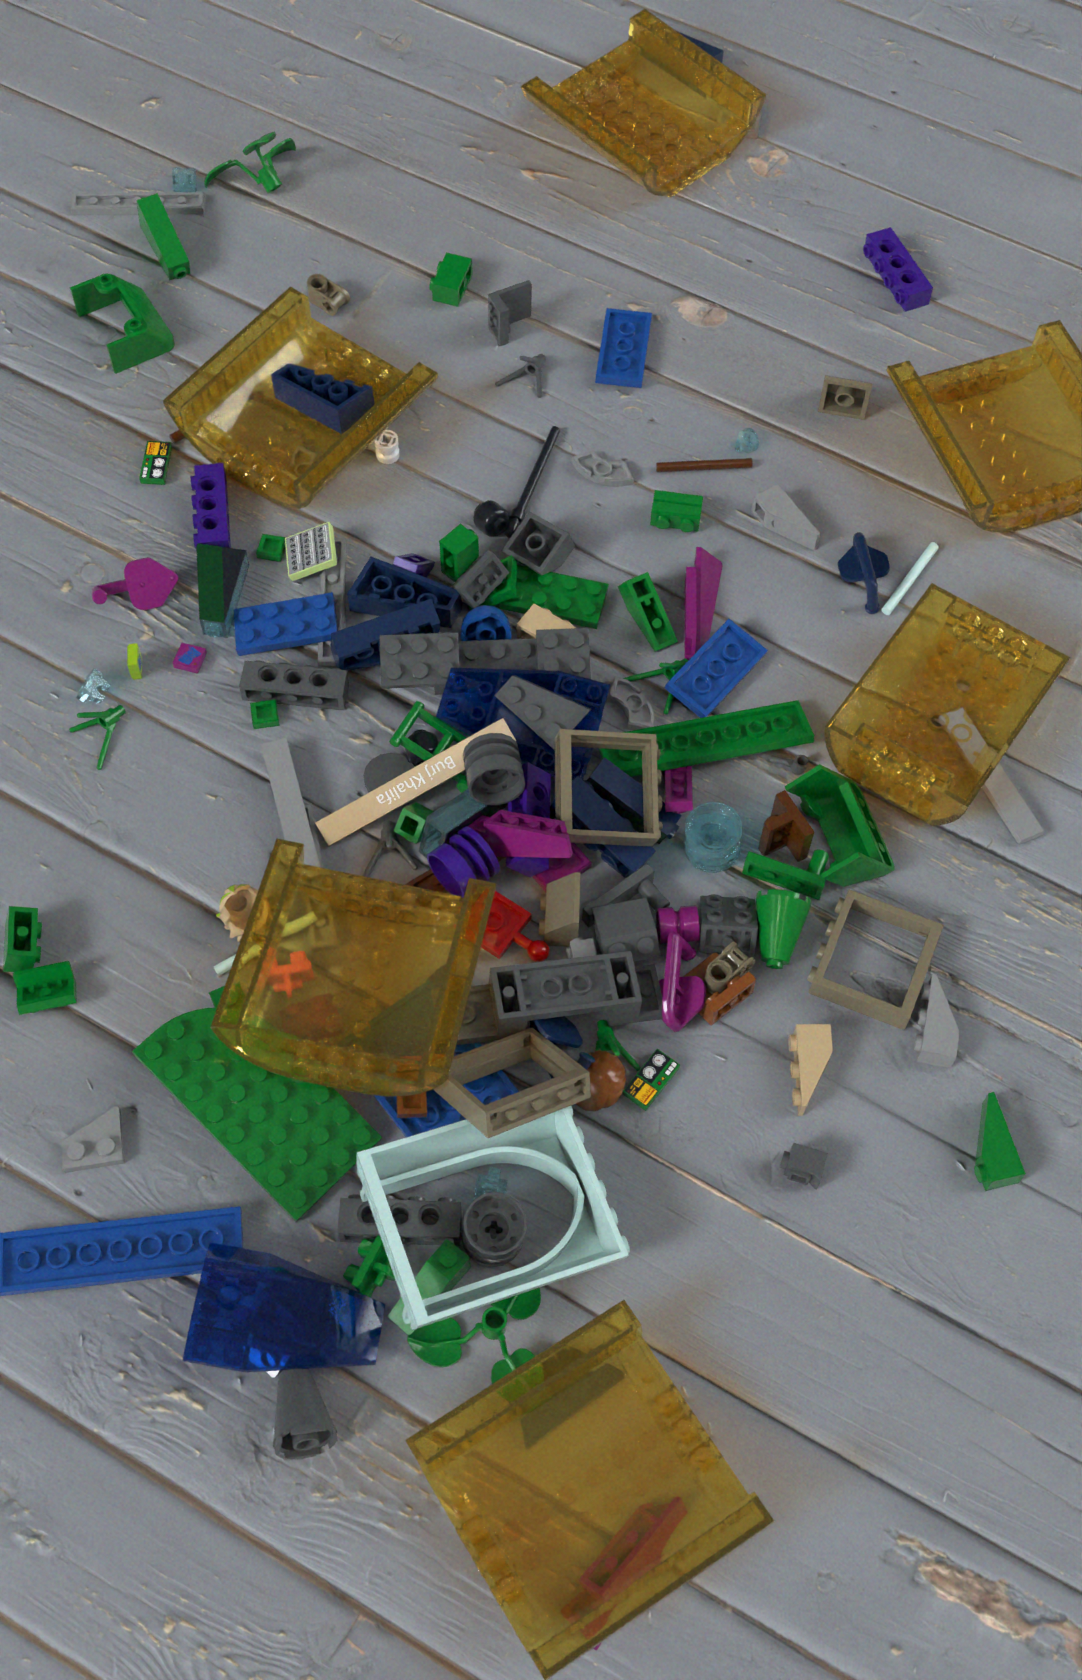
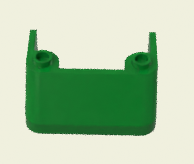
(146, 331)
(846, 825)

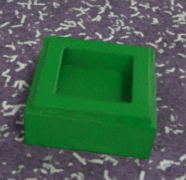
(271, 548)
(264, 714)

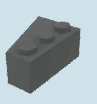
(540, 708)

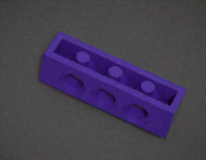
(897, 269)
(211, 505)
(535, 802)

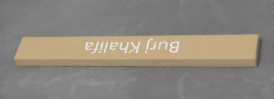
(400, 789)

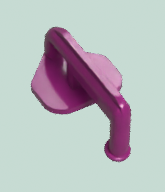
(146, 582)
(680, 995)

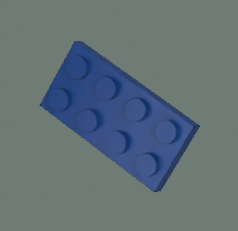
(623, 348)
(285, 624)
(716, 669)

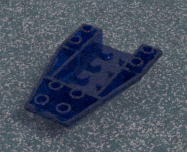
(471, 706)
(277, 1316)

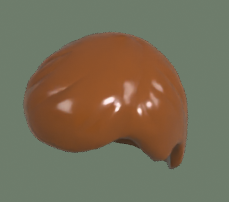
(606, 1081)

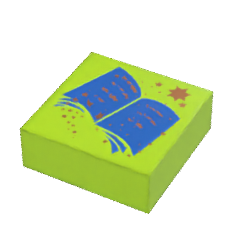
(134, 661)

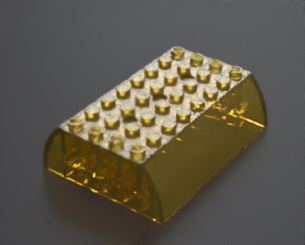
(885, 725)

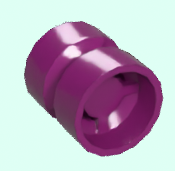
(683, 921)

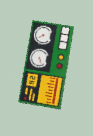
(155, 462)
(651, 1079)

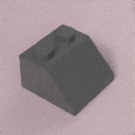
(539, 544)
(625, 928)

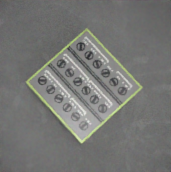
(310, 551)

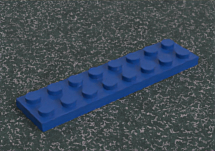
(114, 1250)

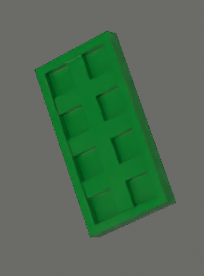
(563, 595)

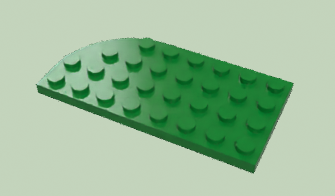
(280, 1129)

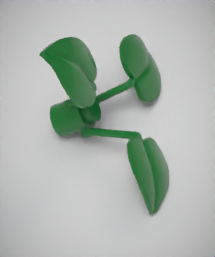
(267, 174)
(440, 1341)

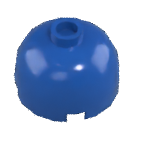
(485, 623)

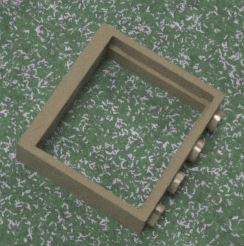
(651, 780)
(857, 1000)
(567, 1088)

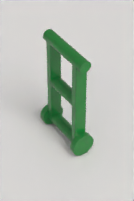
(450, 735)

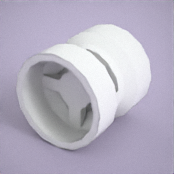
(387, 447)

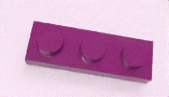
(678, 790)

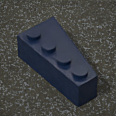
(322, 397)
(388, 588)
(360, 644)
(598, 814)

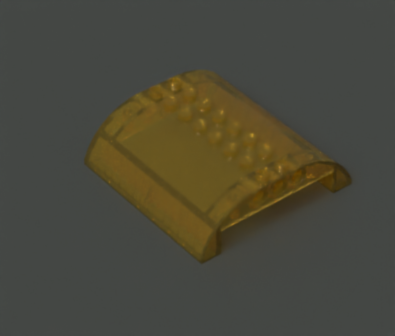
(1006, 429)
(265, 444)
(352, 977)
(585, 1489)

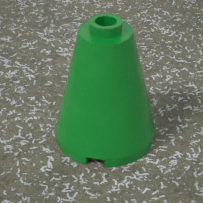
(780, 925)

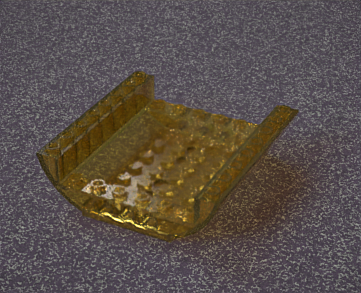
(659, 91)

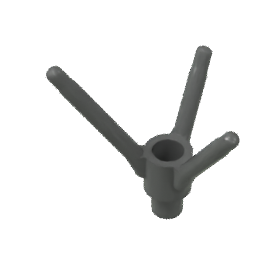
(533, 367)
(388, 841)

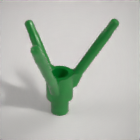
(668, 670)
(107, 720)
(608, 1041)

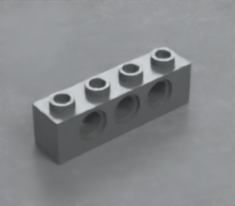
(304, 693)
(449, 1213)

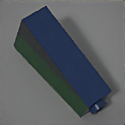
(627, 798)

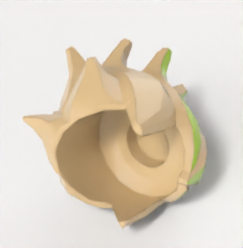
(236, 907)

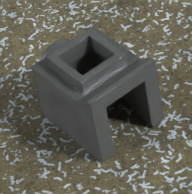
(804, 1164)

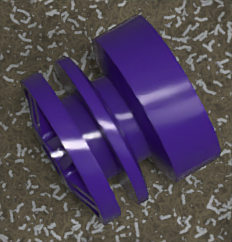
(463, 859)

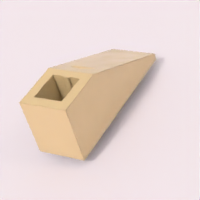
(811, 1055)

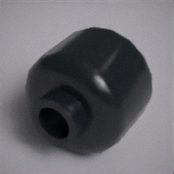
(491, 518)
(424, 739)

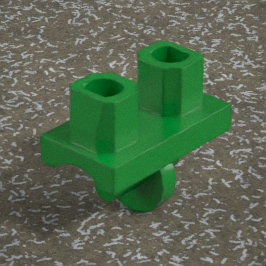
(373, 1270)

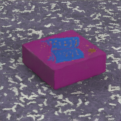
(189, 658)

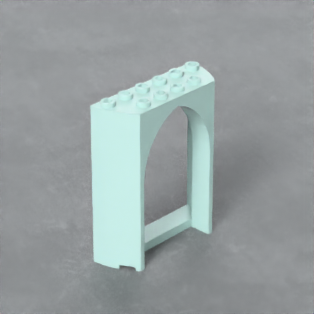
(545, 1144)

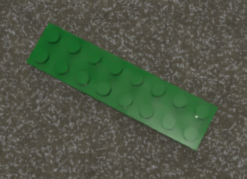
(719, 737)

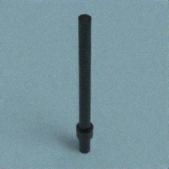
(518, 514)

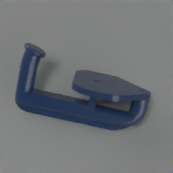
(865, 565)
(563, 1032)

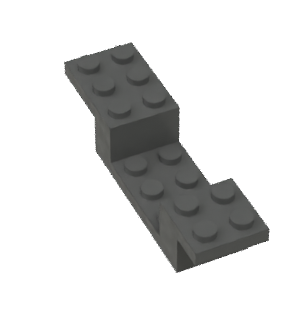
(427, 658)
(560, 990)

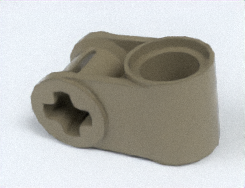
(325, 294)
(727, 965)

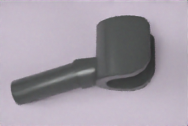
(793, 764)

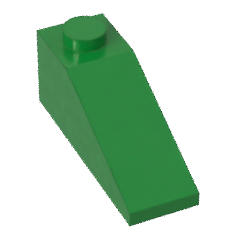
(648, 611)
(996, 1155)
(436, 1277)

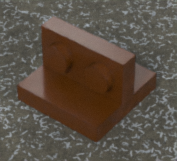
(786, 828)

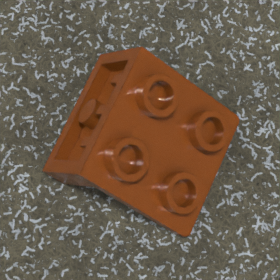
(721, 1003)

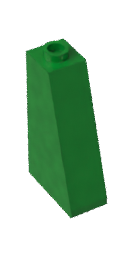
(162, 237)

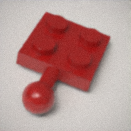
(505, 927)

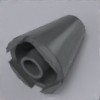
(301, 1417)

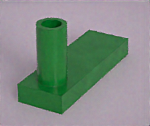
(789, 877)

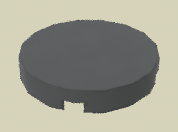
(384, 769)

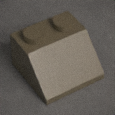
(844, 397)
(562, 911)

